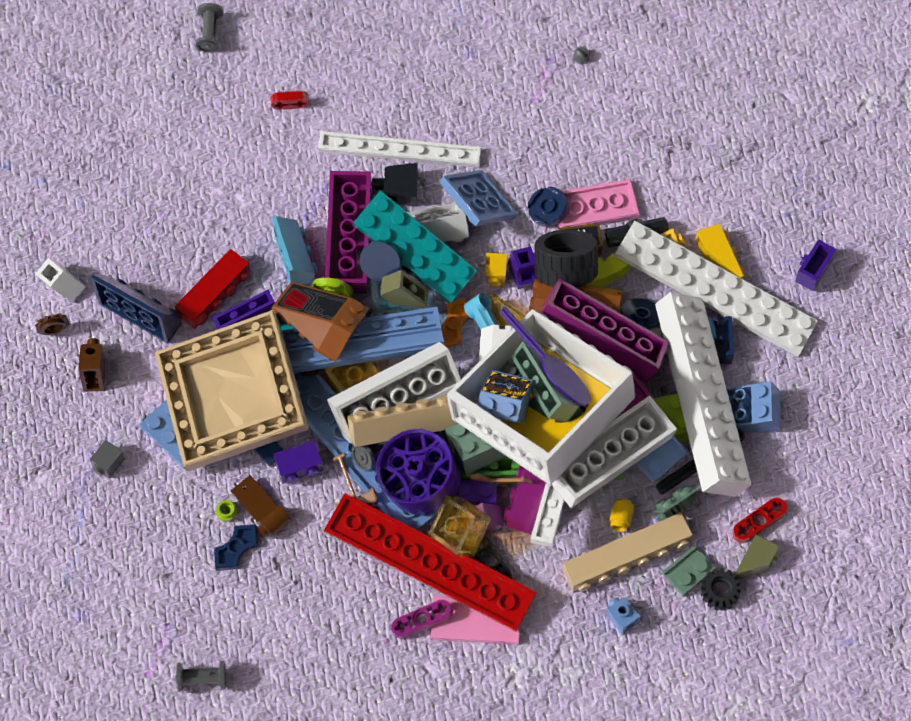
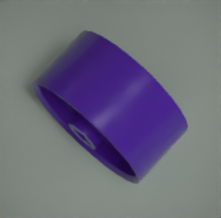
(418, 471)

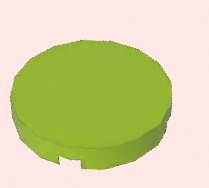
(334, 286)

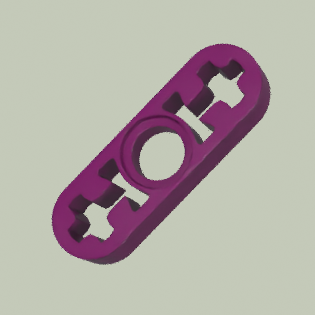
(434, 607)

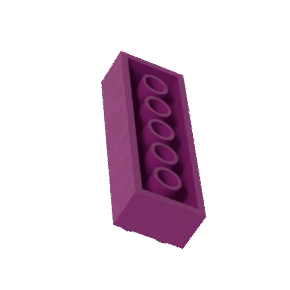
(347, 199)
(605, 329)

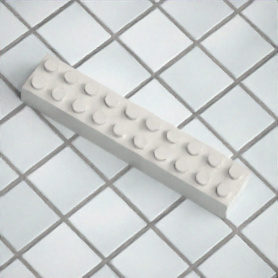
(703, 395)

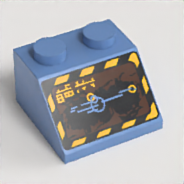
(506, 396)

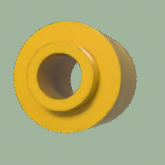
(621, 515)

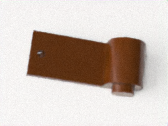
(261, 507)

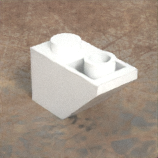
(60, 280)

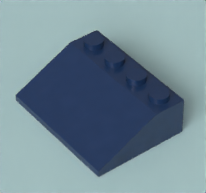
(136, 307)

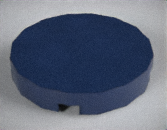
(548, 206)
(380, 260)

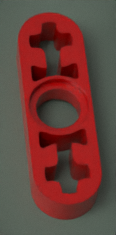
(743, 524)

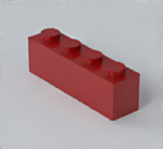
(213, 289)

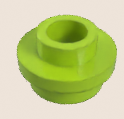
(226, 504)

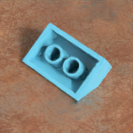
(294, 251)

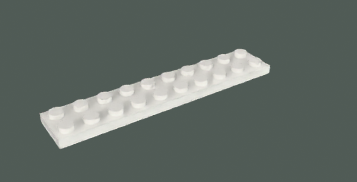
(717, 287)

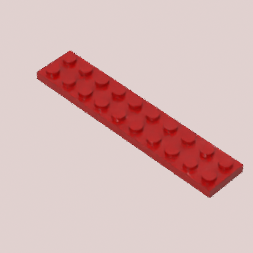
(430, 562)

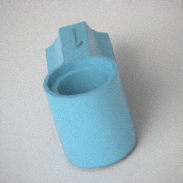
(480, 310)

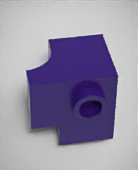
(522, 267)

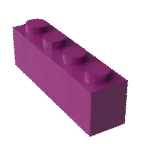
(525, 502)

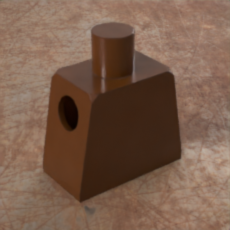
(92, 359)

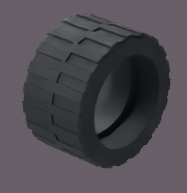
(567, 256)

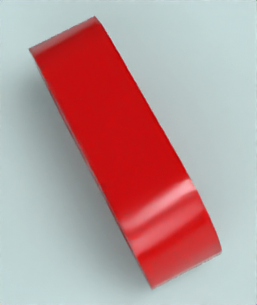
(289, 100)

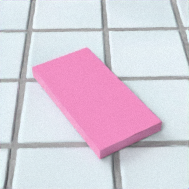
(601, 204)
(471, 626)

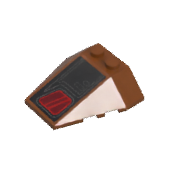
(321, 317)

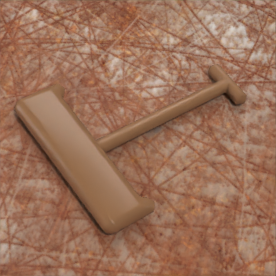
(500, 481)
(369, 497)

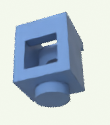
(625, 621)

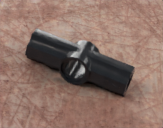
(615, 235)

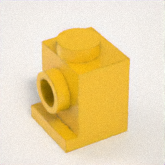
(496, 268)

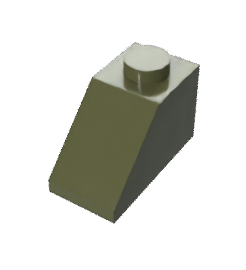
(404, 290)
(758, 558)

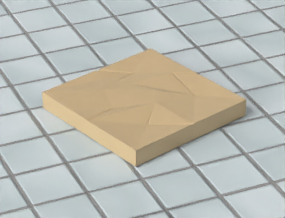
(231, 390)

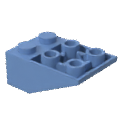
(756, 407)

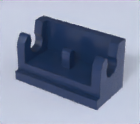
(724, 340)

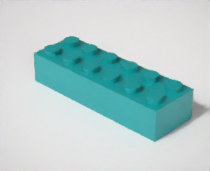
(419, 248)

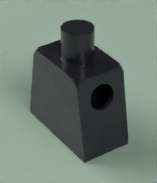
(399, 183)

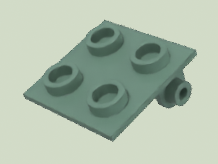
(681, 499)

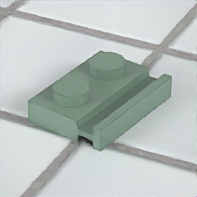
(688, 571)

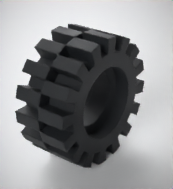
(718, 601)

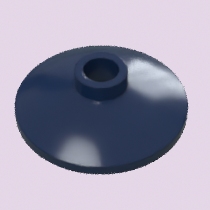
(642, 312)

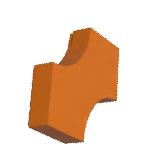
(454, 322)

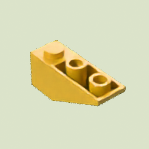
(715, 248)

